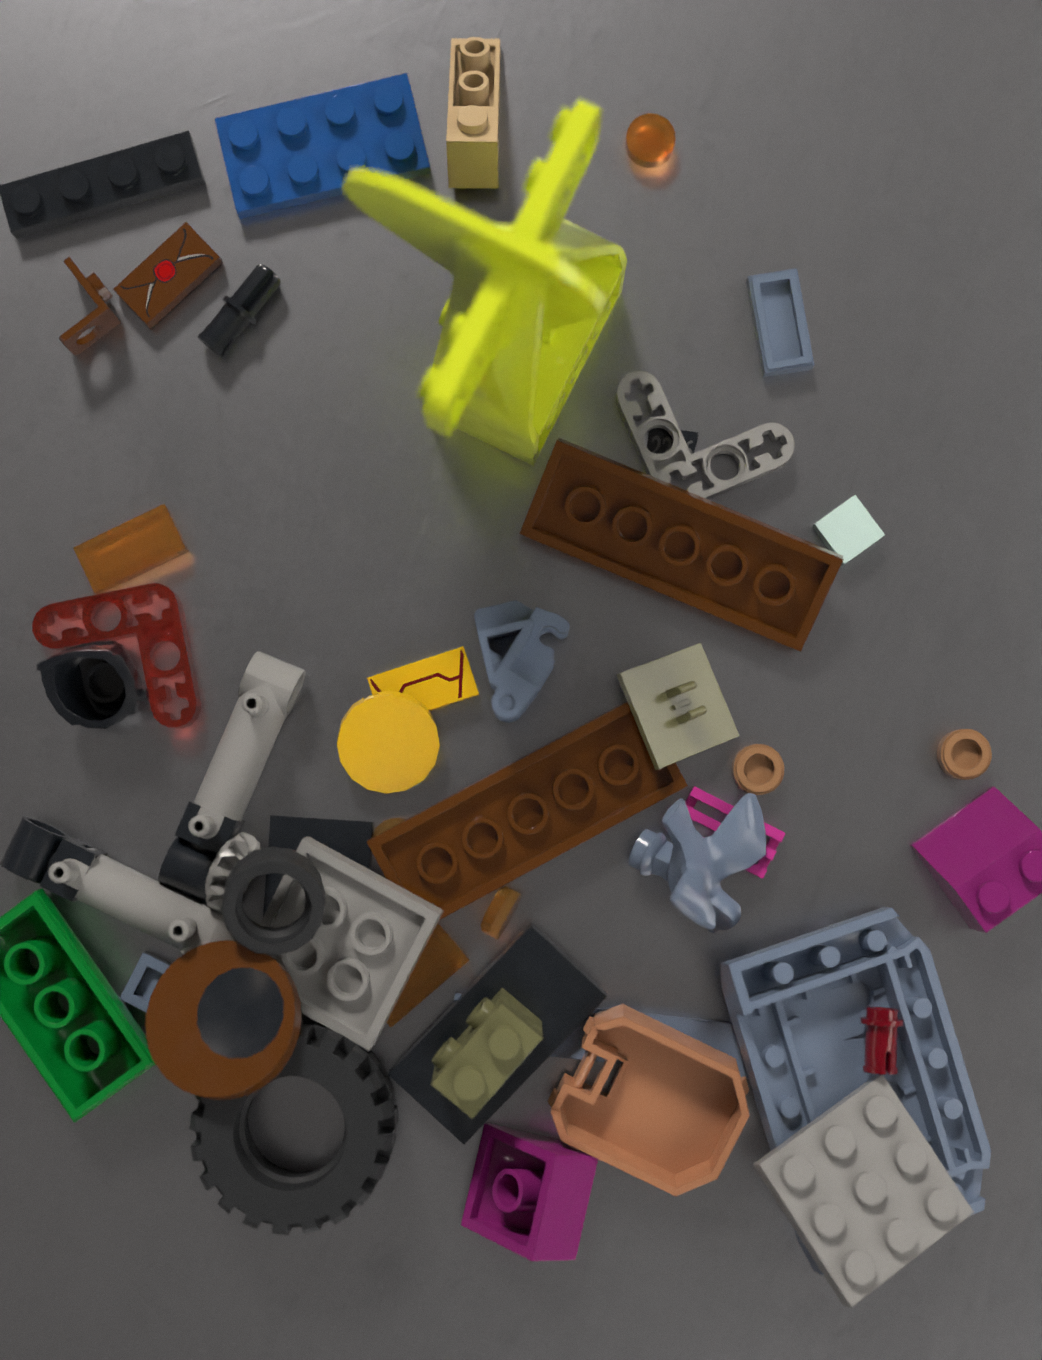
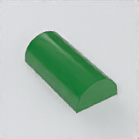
(65, 1009)

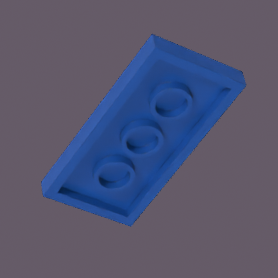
(309, 144)

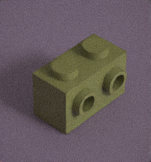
(486, 1053)

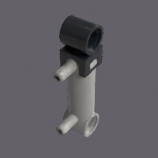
(216, 814)
(89, 876)

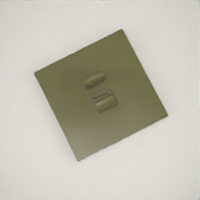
(677, 705)

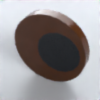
(223, 1020)

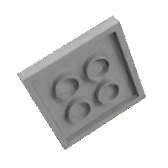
(362, 949)
(863, 1190)

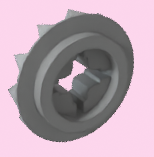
(222, 865)

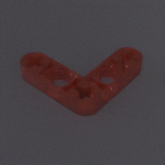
(149, 633)

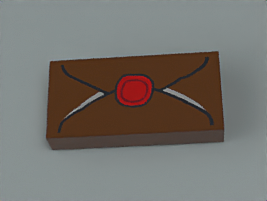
(168, 275)

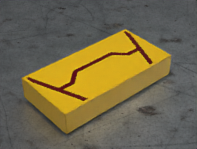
(432, 681)

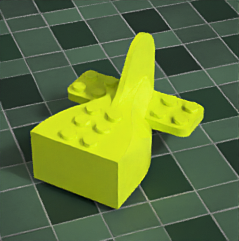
(520, 297)

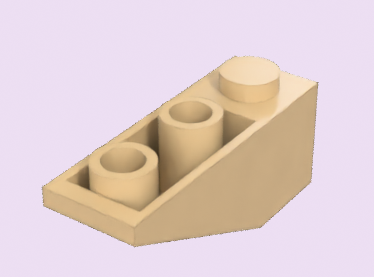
(473, 113)

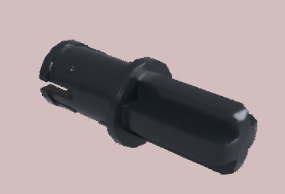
(240, 310)

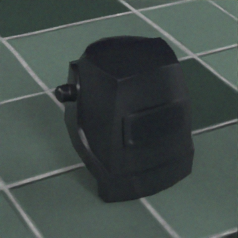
(93, 684)

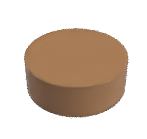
(964, 754)
(757, 769)

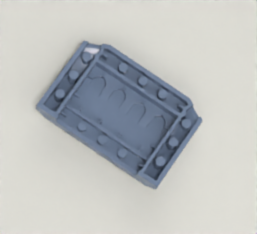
(805, 1047)

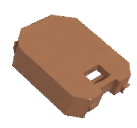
(667, 1109)

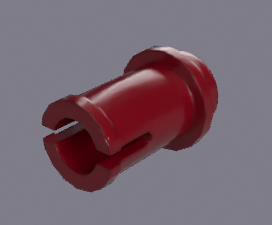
(881, 1040)

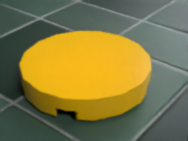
(388, 742)

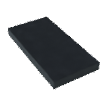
(540, 980)

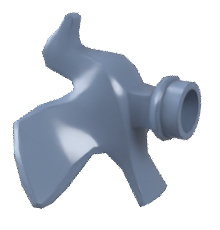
(699, 863)

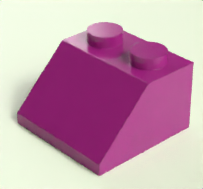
(985, 859)
(529, 1193)

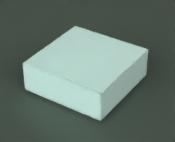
(848, 529)

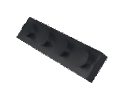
(101, 184)

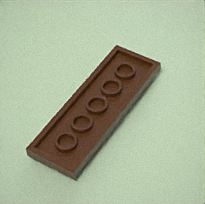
(680, 544)
(525, 813)

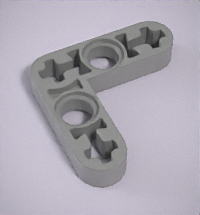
(679, 459)

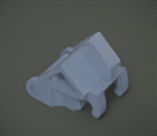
(514, 655)

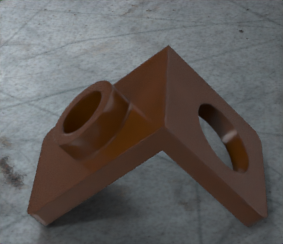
(101, 317)

